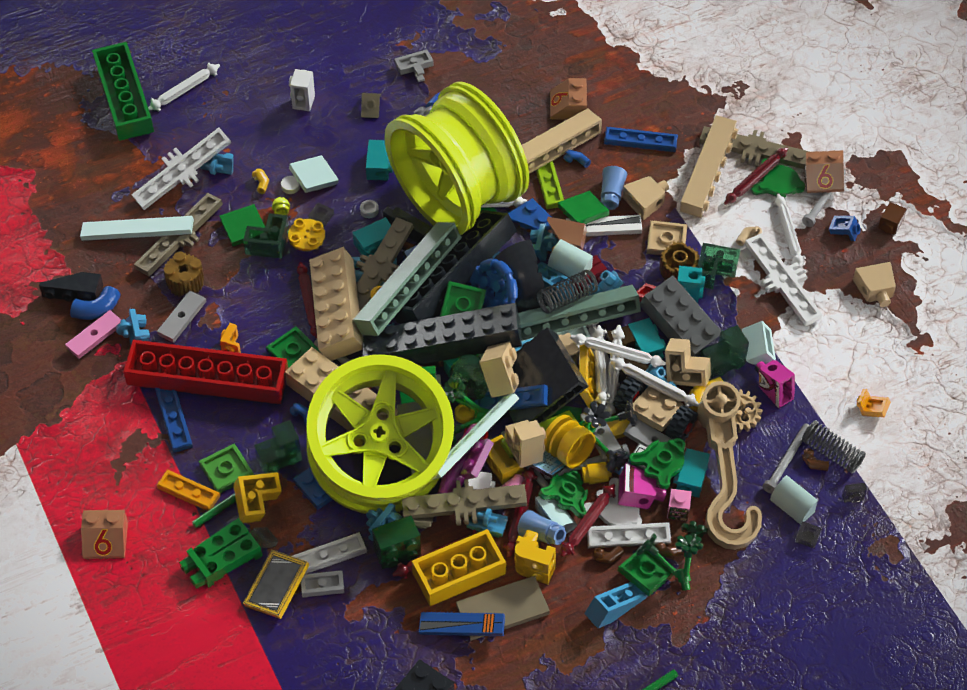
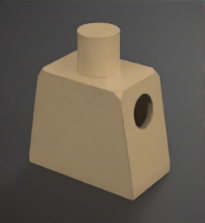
(645, 195)
(876, 283)

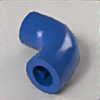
(96, 308)

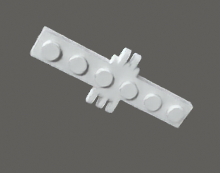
(181, 168)
(783, 279)

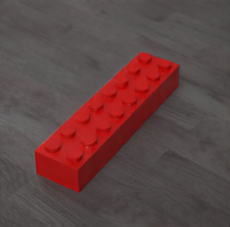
(206, 371)

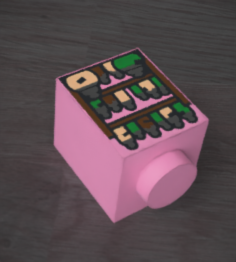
(679, 505)

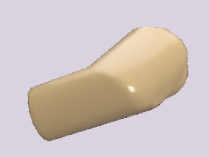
(747, 233)

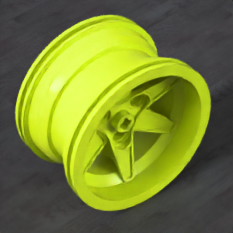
(457, 157)
(389, 374)

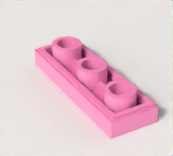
(93, 334)

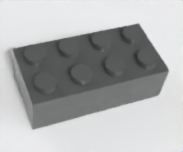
(680, 316)

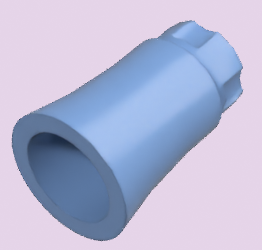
(612, 186)
(547, 530)

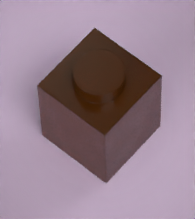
(892, 218)

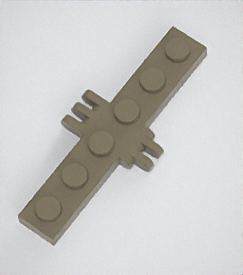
(758, 148)
(169, 244)
(380, 265)
(464, 502)

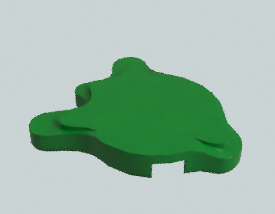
(780, 181)
(661, 460)
(567, 492)

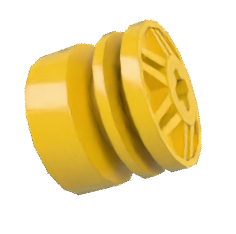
(569, 441)

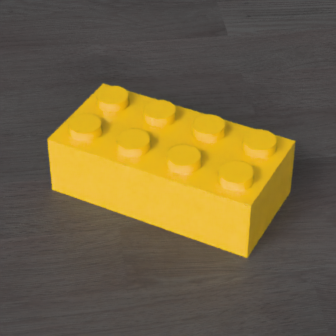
(458, 567)

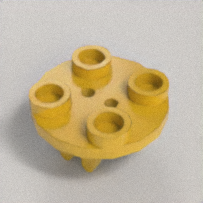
(306, 234)

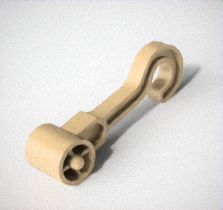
(717, 415)

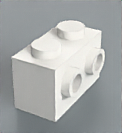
(302, 89)

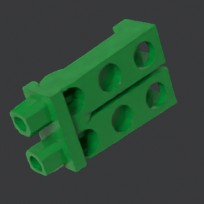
(220, 554)

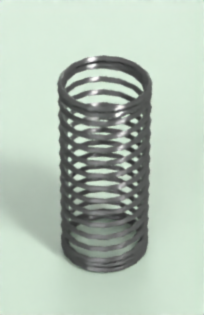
(547, 295)
(809, 435)

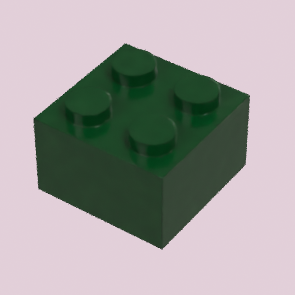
(396, 542)

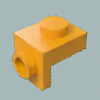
(229, 338)
(872, 405)

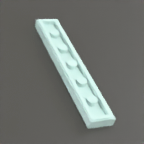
(137, 228)
(477, 432)

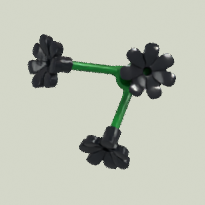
(597, 417)

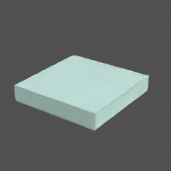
(313, 174)

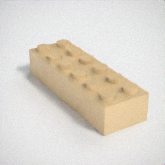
(335, 304)
(310, 372)

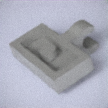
(414, 63)

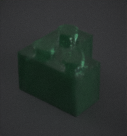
(268, 240)
(719, 261)
(728, 353)
(280, 450)

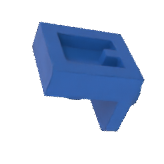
(845, 225)

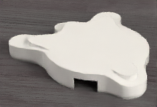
(617, 514)

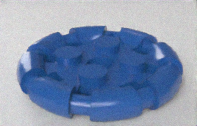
(491, 277)

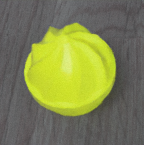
(281, 206)

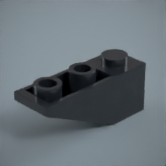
(76, 286)

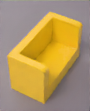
(501, 463)

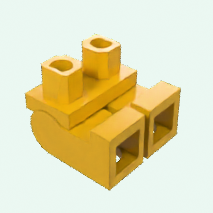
(532, 560)

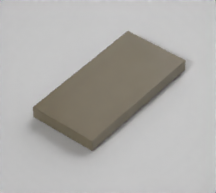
(518, 601)

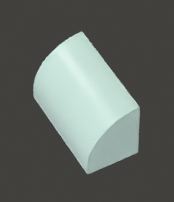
(569, 259)
(760, 343)
(794, 500)
(550, 510)

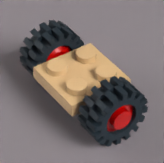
(656, 409)

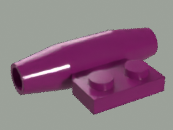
(467, 466)

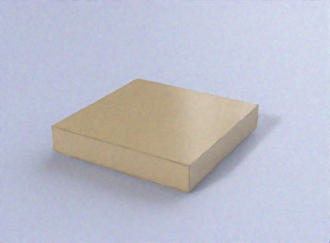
(664, 234)

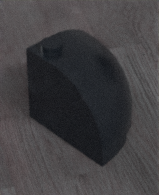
(522, 262)

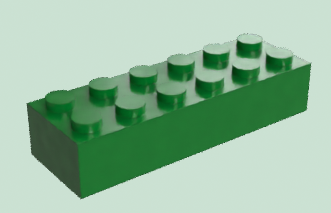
(123, 91)

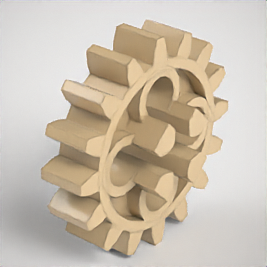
(752, 416)

